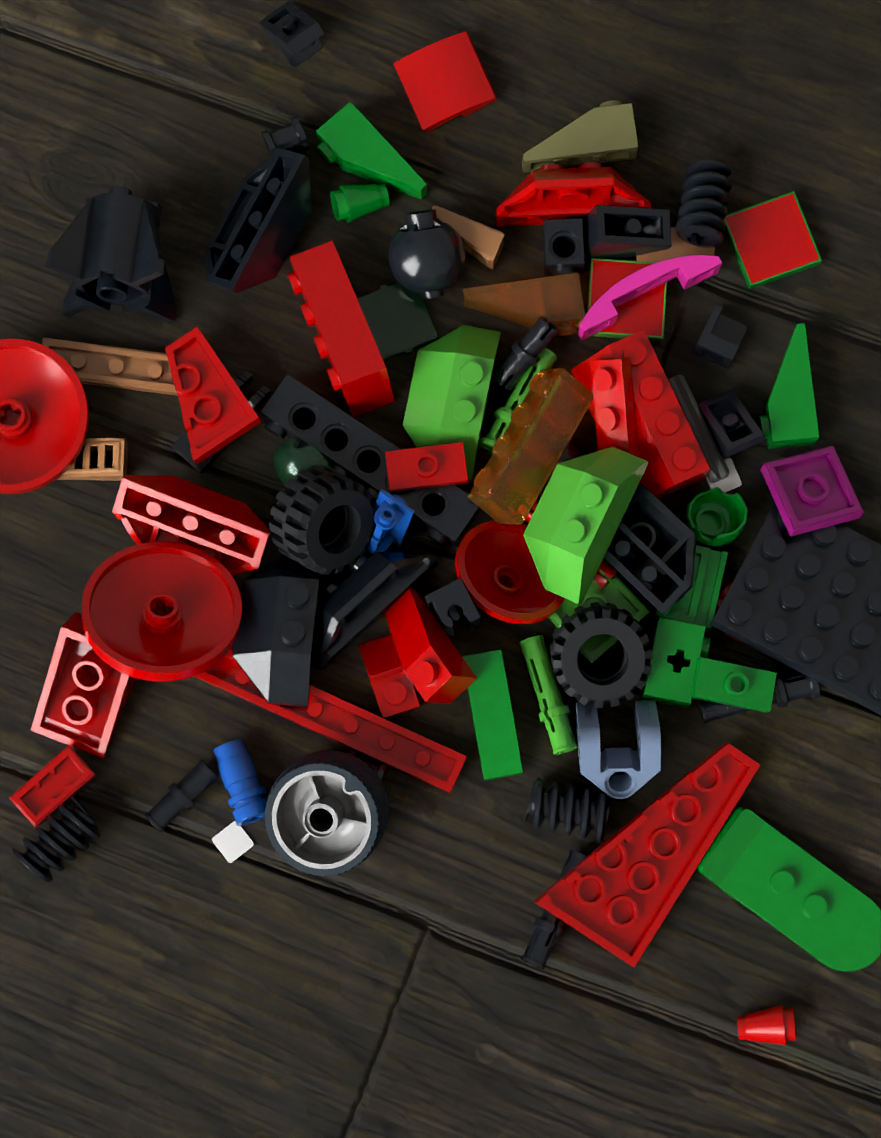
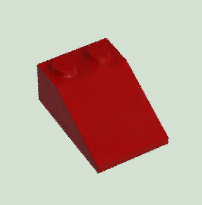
(81, 694)

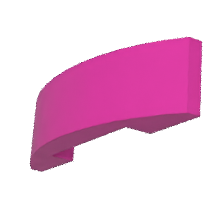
(688, 269)

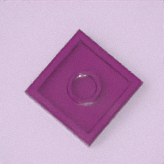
(811, 490)

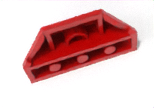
(566, 194)
(189, 514)

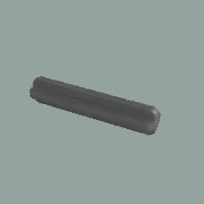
(700, 429)

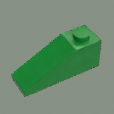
(365, 153)
(791, 408)

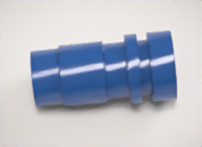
(241, 782)

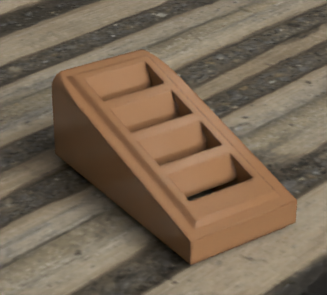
(478, 239)
(119, 466)

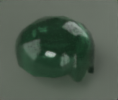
(291, 460)

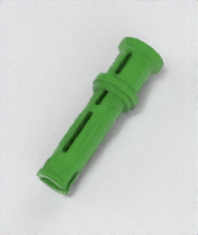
(503, 414)

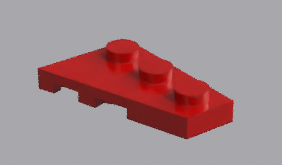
(208, 396)

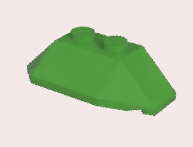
(452, 390)
(580, 518)

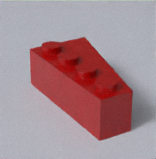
(341, 329)

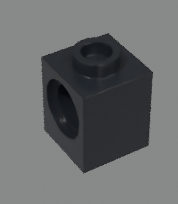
(563, 232)

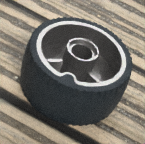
(343, 788)

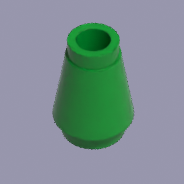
(358, 200)

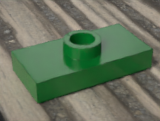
(733, 685)

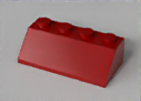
(662, 428)

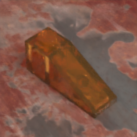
(524, 301)

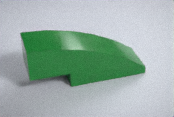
(493, 716)

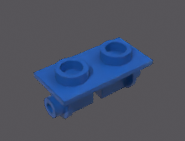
(391, 522)

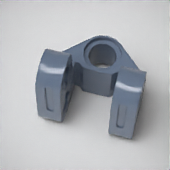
(637, 765)

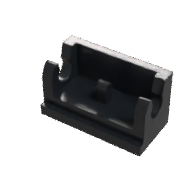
(453, 602)

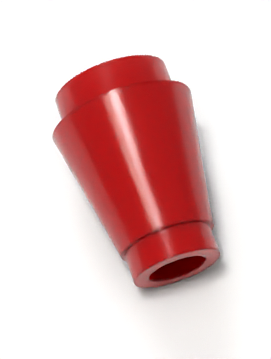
(768, 1025)

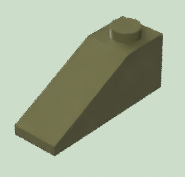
(596, 137)

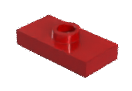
(426, 467)
(52, 786)

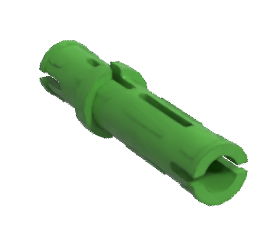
(551, 704)

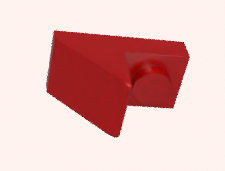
(389, 681)

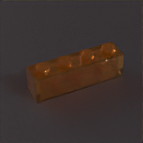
(531, 446)

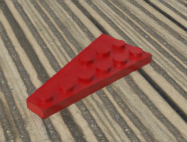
(639, 872)

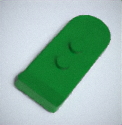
(794, 892)

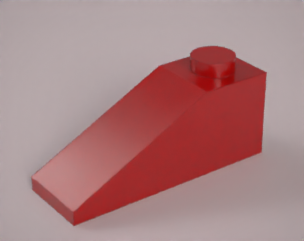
(427, 651)

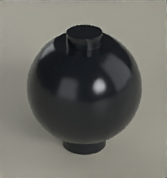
(426, 254)

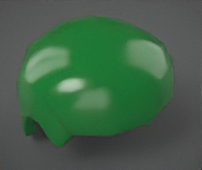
(716, 517)

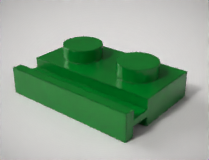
(701, 600)

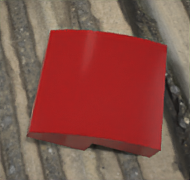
(445, 81)

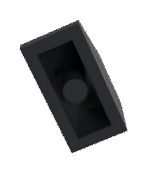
(625, 232)

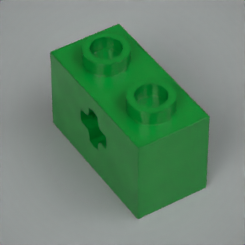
(669, 639)

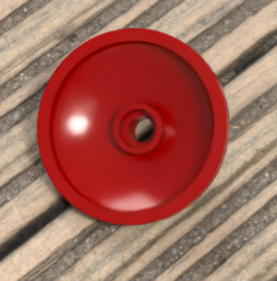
(498, 556)

